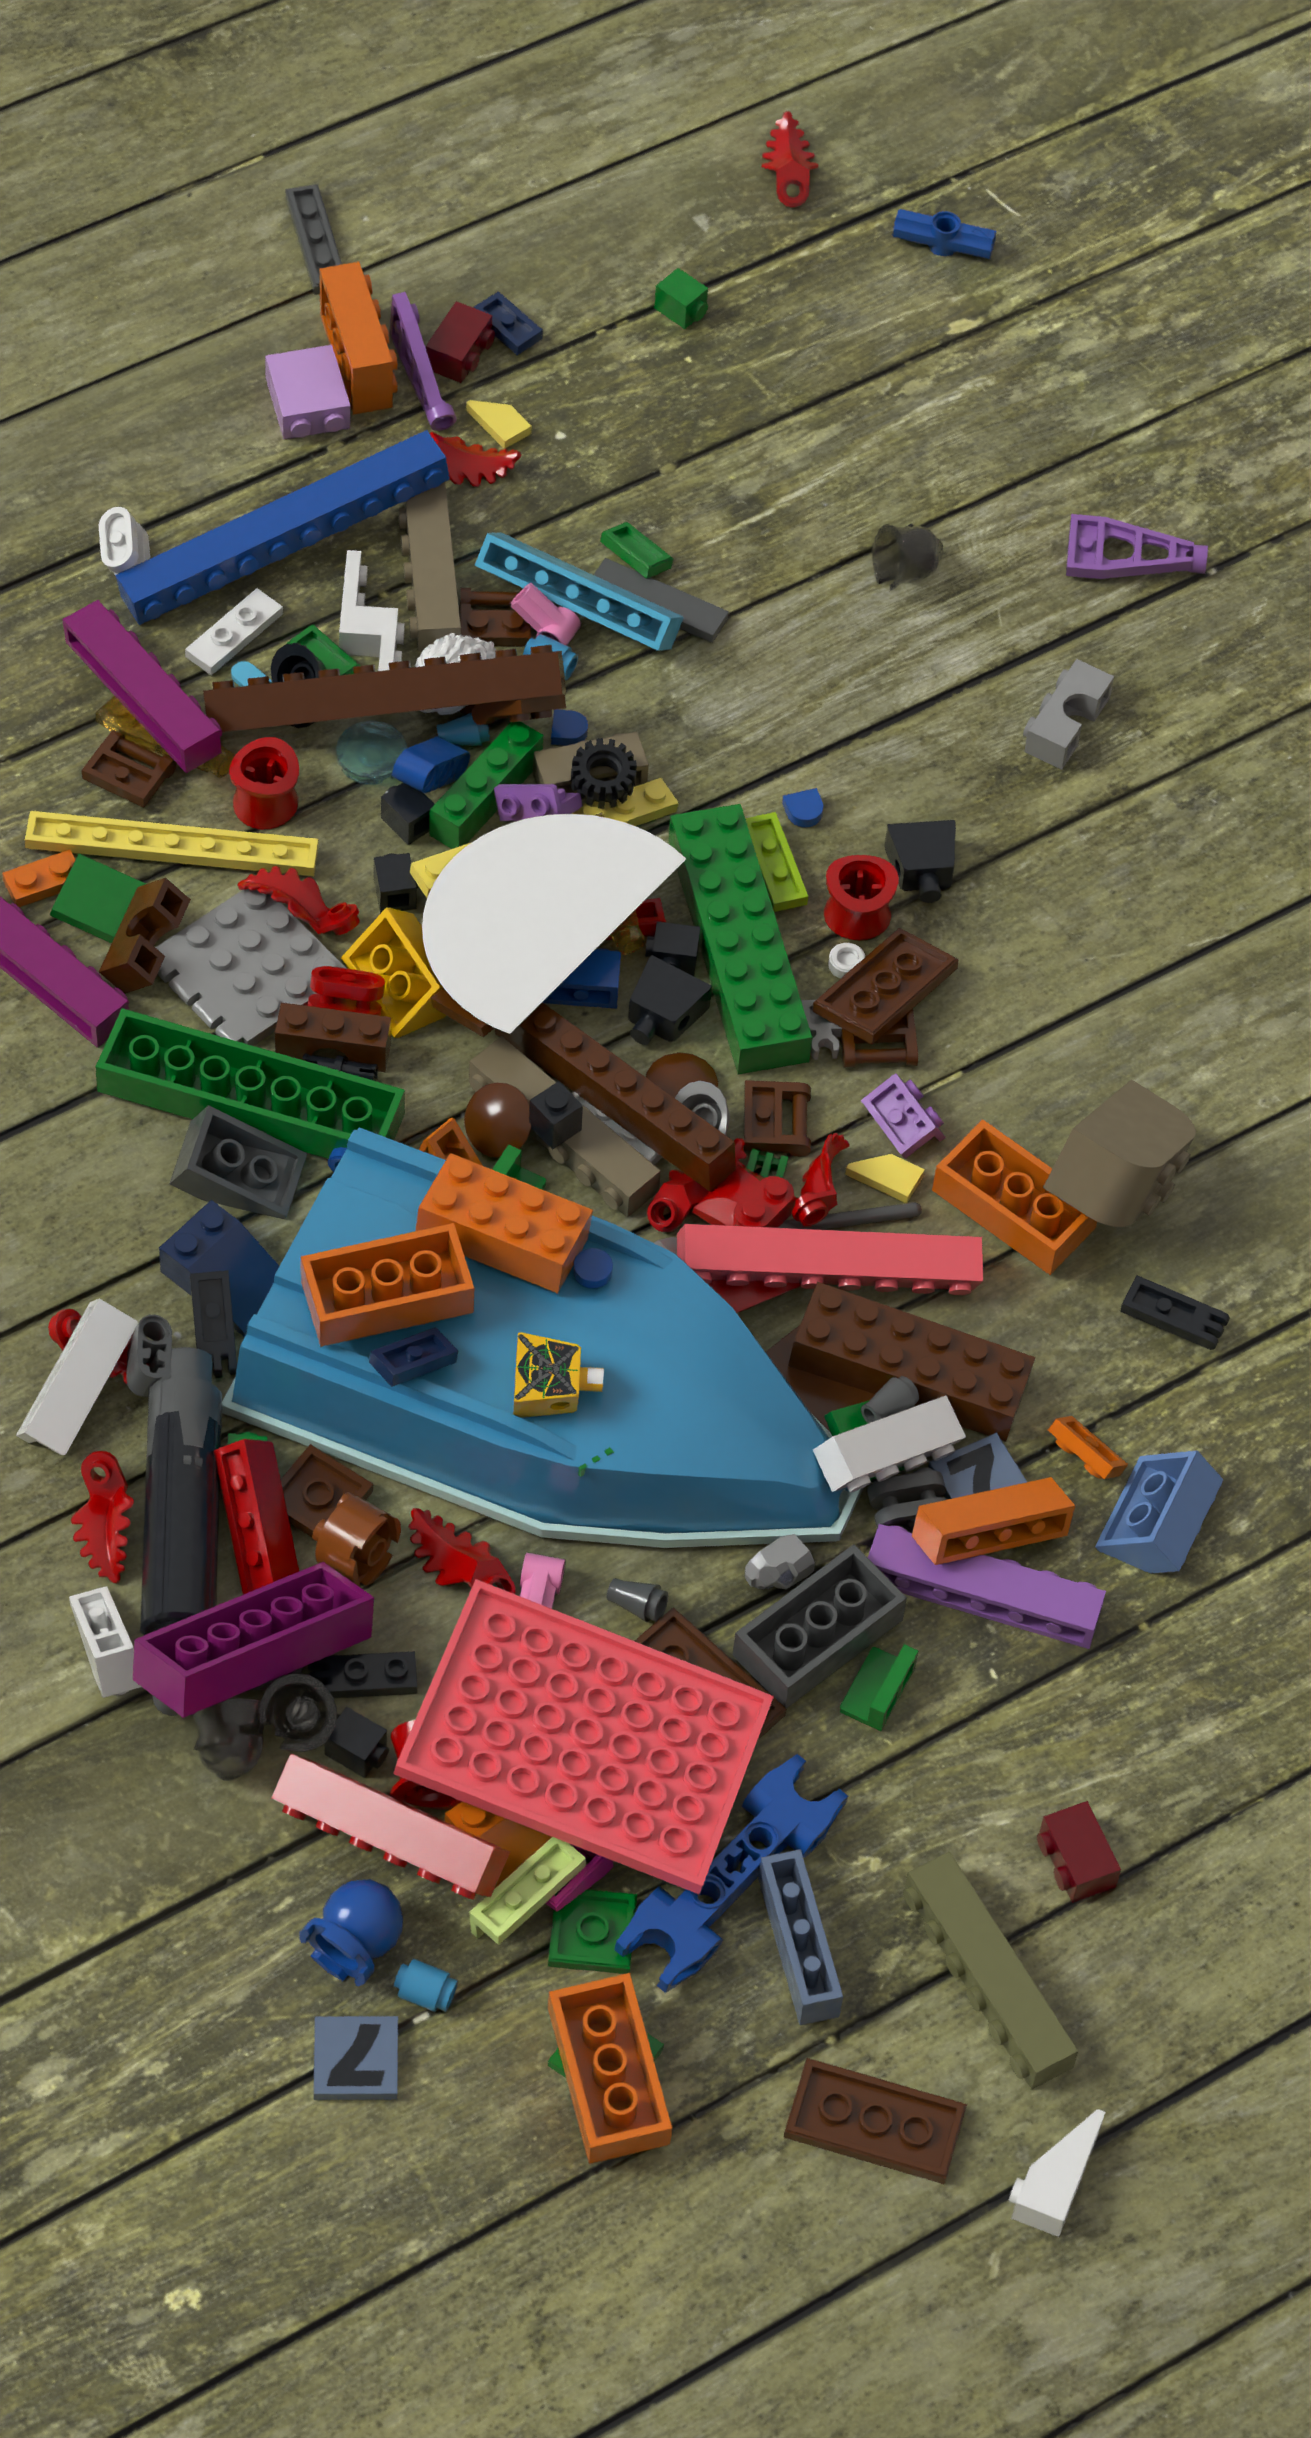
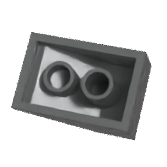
(237, 1165)

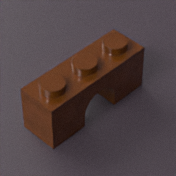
(132, 958)
(357, 1035)

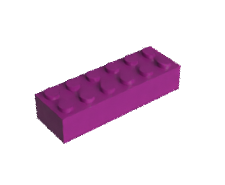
(252, 1639)

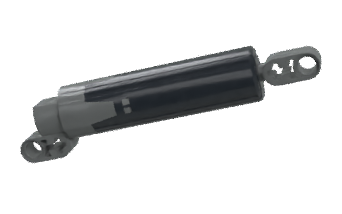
(180, 1477)

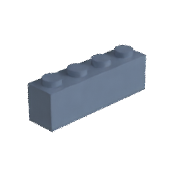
(800, 1937)

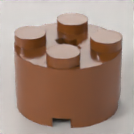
(356, 1539)

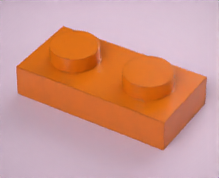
(39, 878)
(1078, 1440)

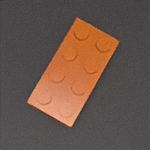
(357, 337)
(1005, 1194)
(507, 1222)
(387, 1284)
(609, 2068)

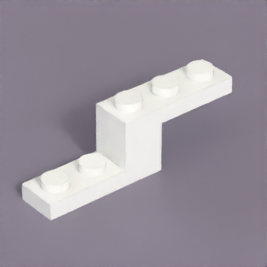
(365, 628)

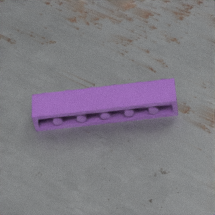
(991, 1588)

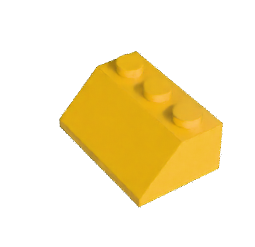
(397, 953)

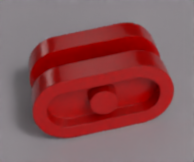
(346, 990)

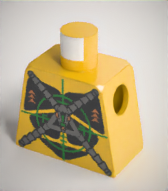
(550, 1376)

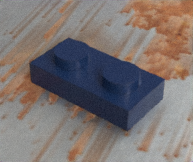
(510, 323)
(413, 1356)

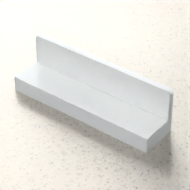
(78, 1377)

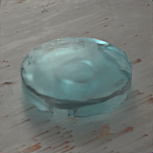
(369, 751)

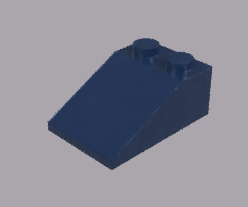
(220, 1242)

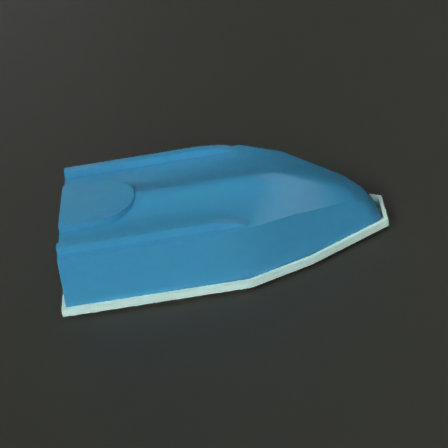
(689, 1401)

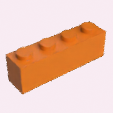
(993, 1520)

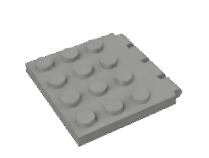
(243, 964)

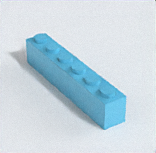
(580, 591)

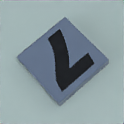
(978, 1468)
(356, 2058)

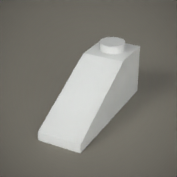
(105, 1641)
(1054, 2178)

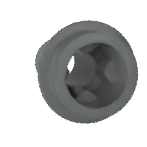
(892, 1398)
(638, 1598)

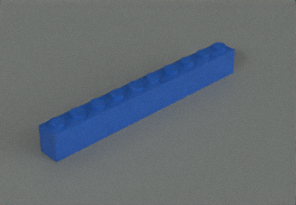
(282, 527)

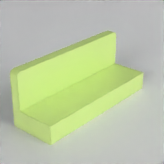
(526, 1890)

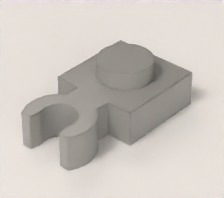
(822, 1031)

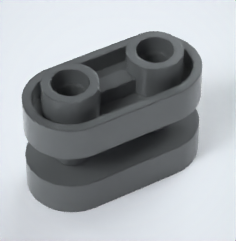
(903, 1494)

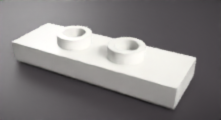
(234, 631)

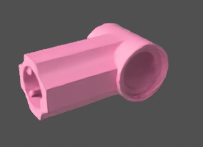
(544, 616)
(541, 1578)

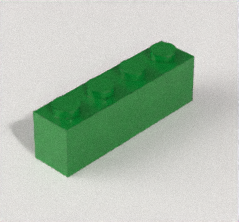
(472, 797)

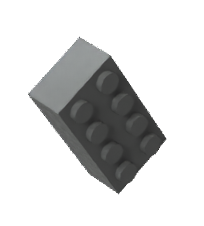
(819, 1626)

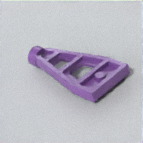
(413, 354)
(1087, 542)

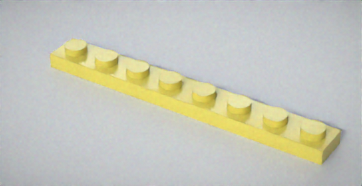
(645, 804)
(170, 843)

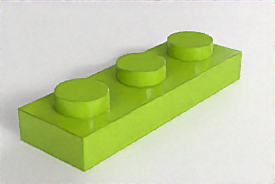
(776, 862)

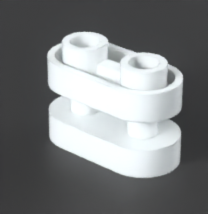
(122, 540)

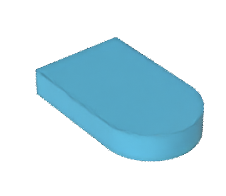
(243, 670)

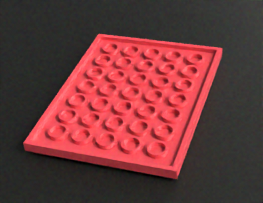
(585, 1736)

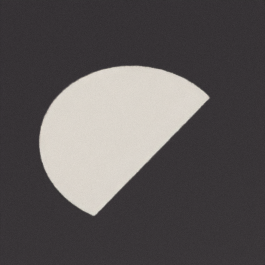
(533, 905)

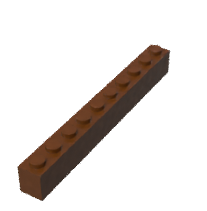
(386, 691)

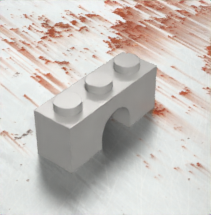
(1078, 692)

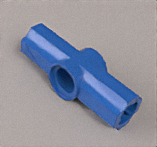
(944, 233)

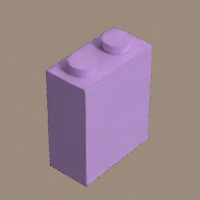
(307, 392)

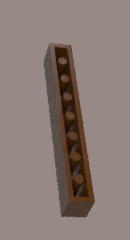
(625, 1096)

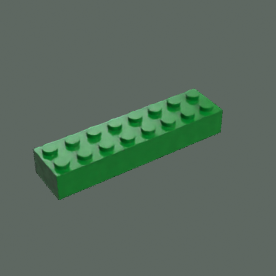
(740, 940)
(275, 1093)

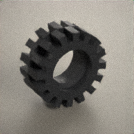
(609, 756)

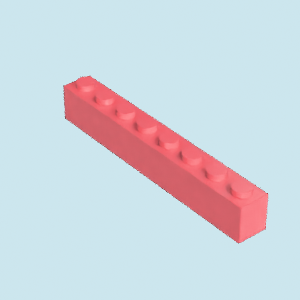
(832, 1258)

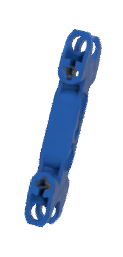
(684, 1922)

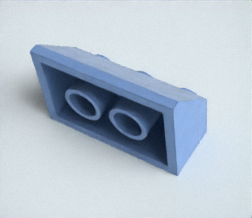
(1160, 1511)

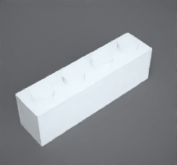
(889, 1444)

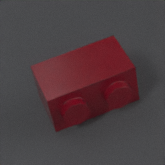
(460, 342)
(1078, 1852)

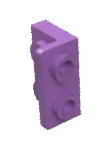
(526, 801)
(902, 1116)

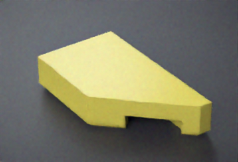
(500, 421)
(887, 1174)

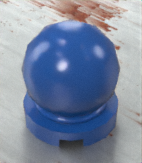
(357, 1925)

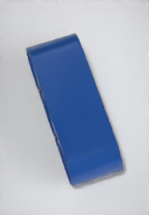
(431, 764)

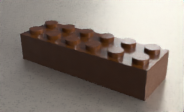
(870, 1342)

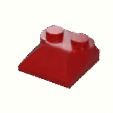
(748, 1201)

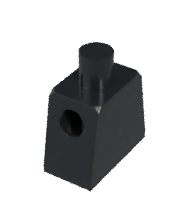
(923, 856)
(666, 1002)

